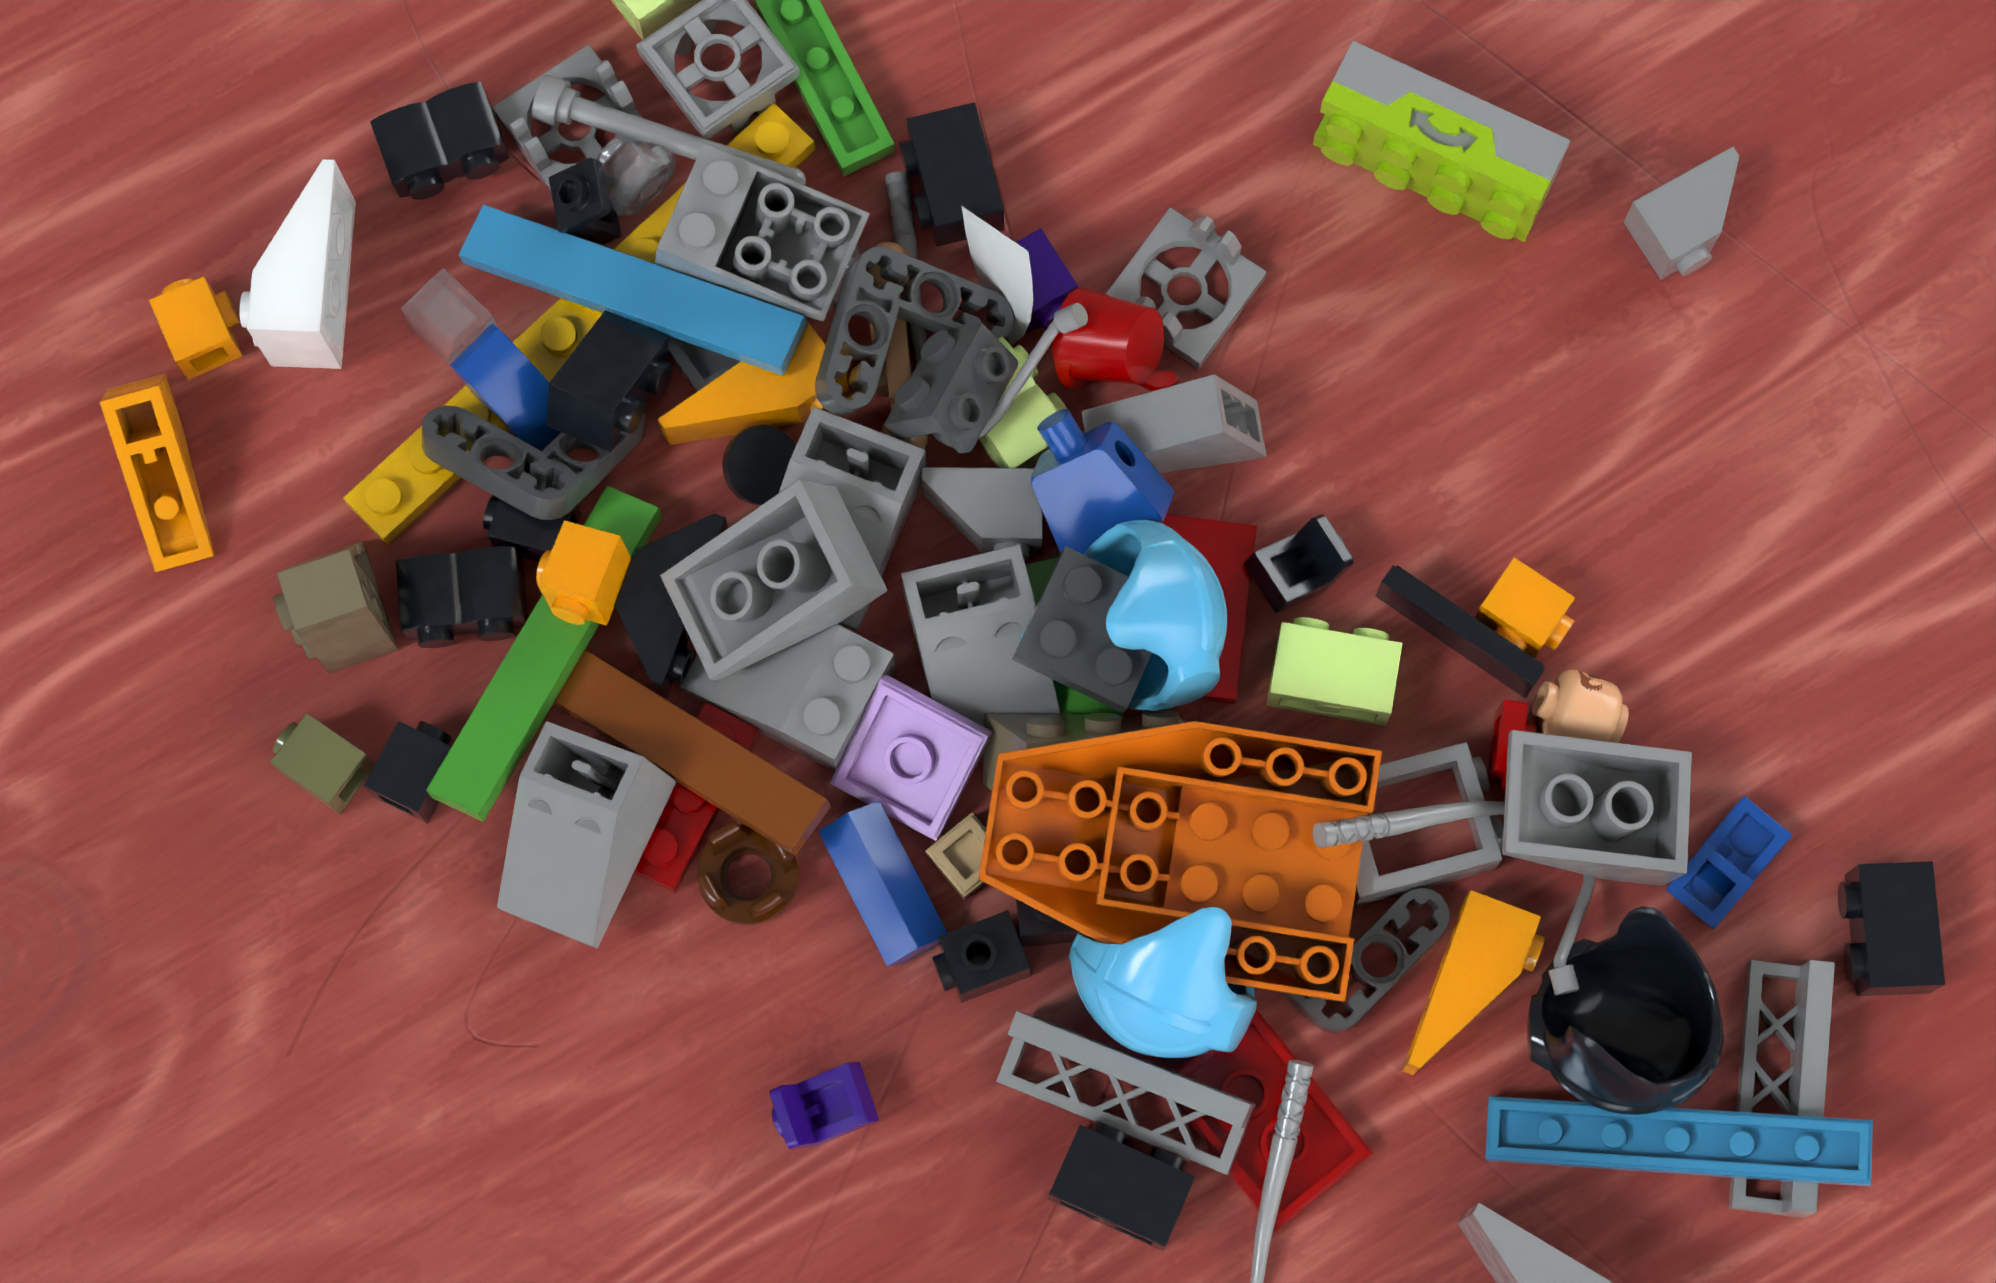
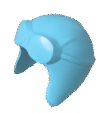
(1167, 608)
(1166, 988)

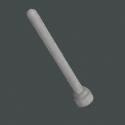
(559, 103)

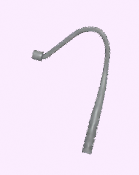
(904, 232)
(1402, 821)
(1280, 1158)

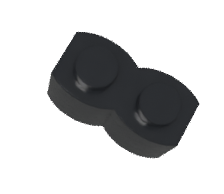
(440, 141)
(462, 595)

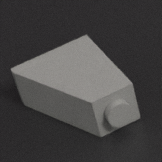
(1188, 424)

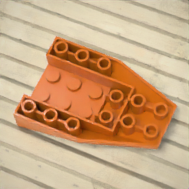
(1185, 820)

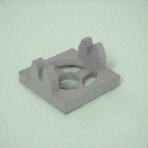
(699, 25)
(516, 112)
(1242, 275)

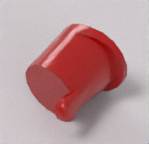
(1116, 344)

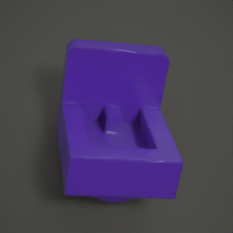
(823, 1106)

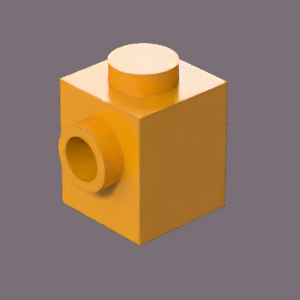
(197, 325)
(583, 574)
(1527, 609)

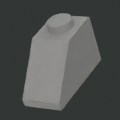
(1684, 217)
(988, 505)

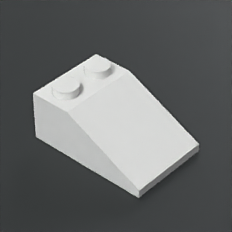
(303, 278)

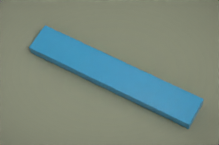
(633, 289)
(1681, 1141)

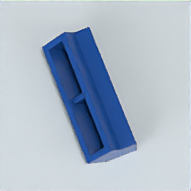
(883, 884)

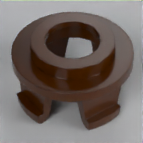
(727, 845)

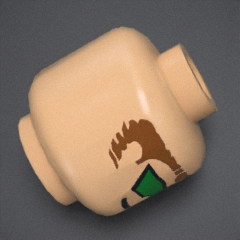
(1581, 708)

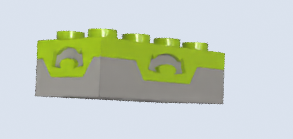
(1438, 142)

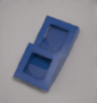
(507, 385)
(1729, 862)

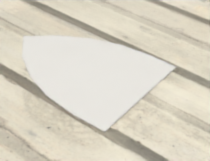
(1001, 268)

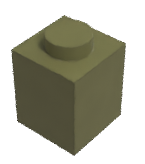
(321, 762)

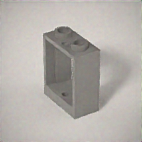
(1486, 830)

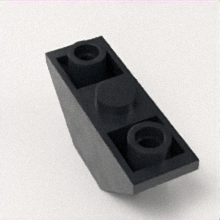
(649, 610)

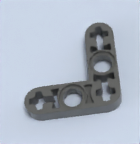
(882, 309)
(548, 469)
(1421, 939)

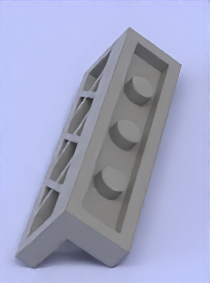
(1133, 1070)
(1806, 1070)

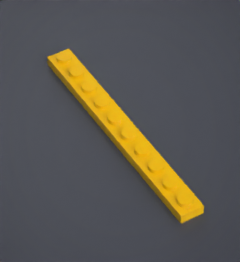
(411, 481)

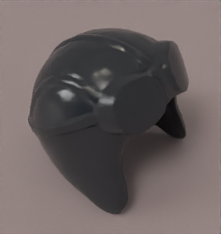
(1639, 1025)

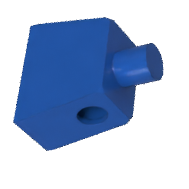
(1094, 481)

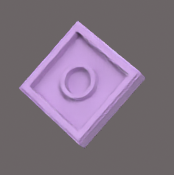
(911, 757)

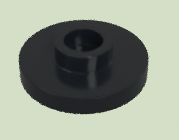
(757, 463)

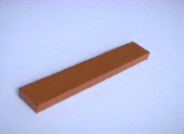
(692, 753)

